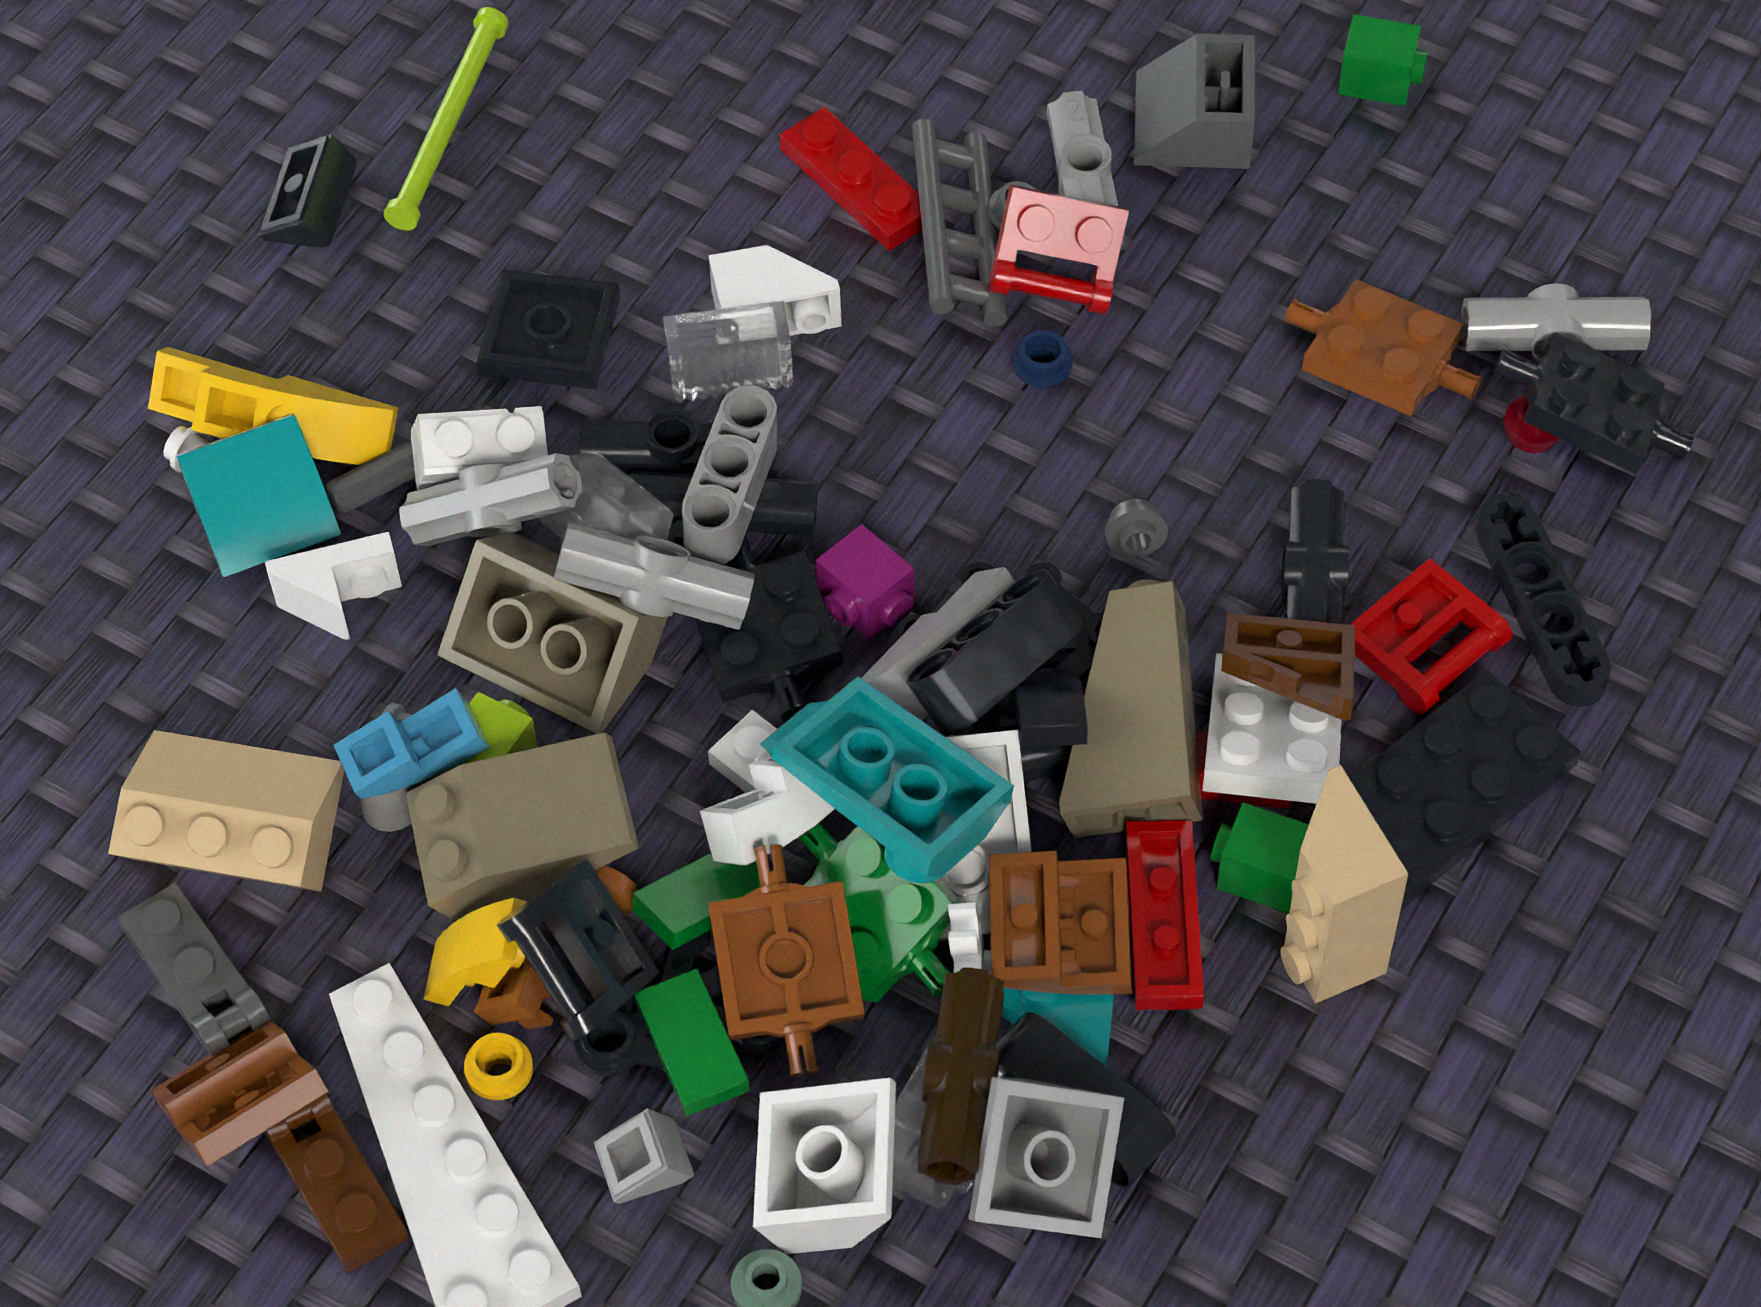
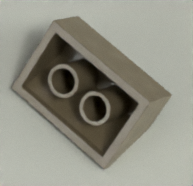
(545, 636)

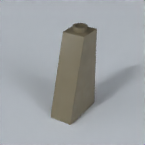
(1139, 719)

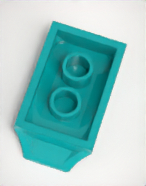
(892, 778)

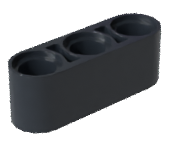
(994, 652)
(1045, 1054)

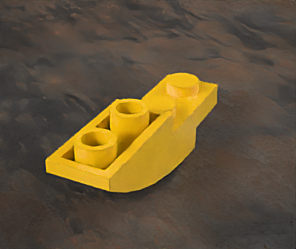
(232, 400)

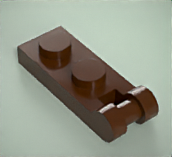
(337, 1186)

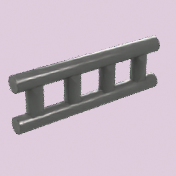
(940, 240)

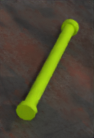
(403, 210)

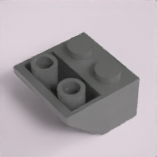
(1197, 104)

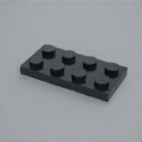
(1460, 778)

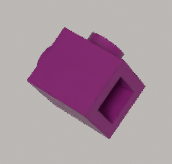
(865, 583)

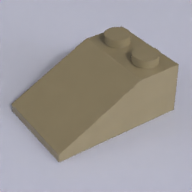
(519, 823)

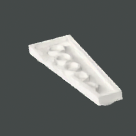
(453, 1184)

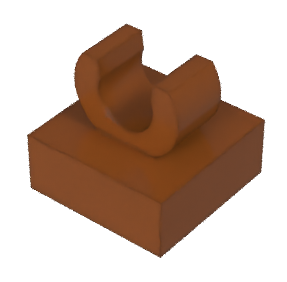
(515, 999)

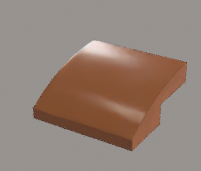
(1060, 924)
(238, 1092)

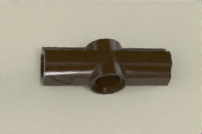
(960, 1075)

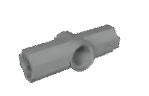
(1080, 149)
(1553, 308)
(491, 500)
(654, 576)

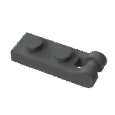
(192, 968)

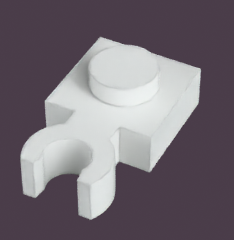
(967, 938)

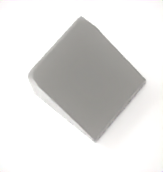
(643, 1156)

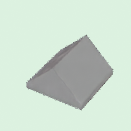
(1046, 1157)

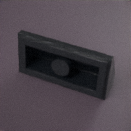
(309, 193)

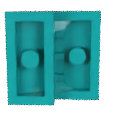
(258, 495)

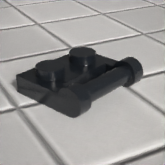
(594, 941)

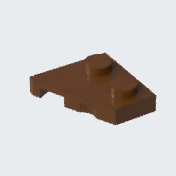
(1293, 659)

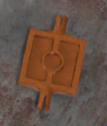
(1383, 347)
(786, 960)

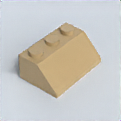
(229, 810)
(1342, 896)

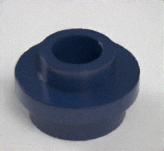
(1042, 347)

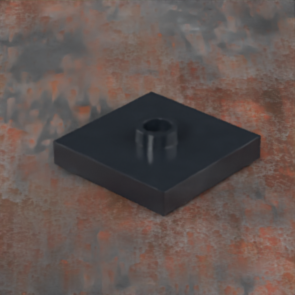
(548, 329)

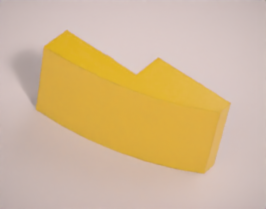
(472, 953)

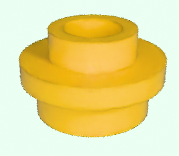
(497, 1049)

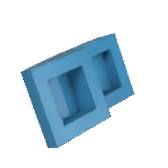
(399, 754)

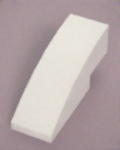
(769, 815)

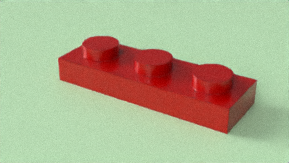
(854, 177)
(1164, 915)

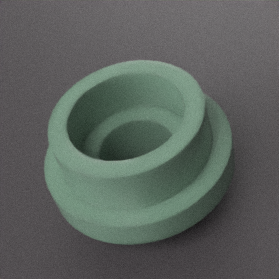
(761, 1262)

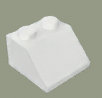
(824, 1164)

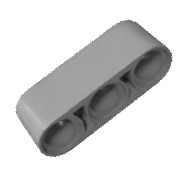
(731, 451)

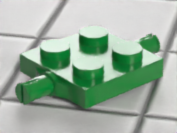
(890, 918)

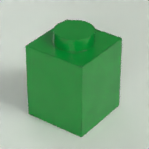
(1381, 60)
(1259, 856)

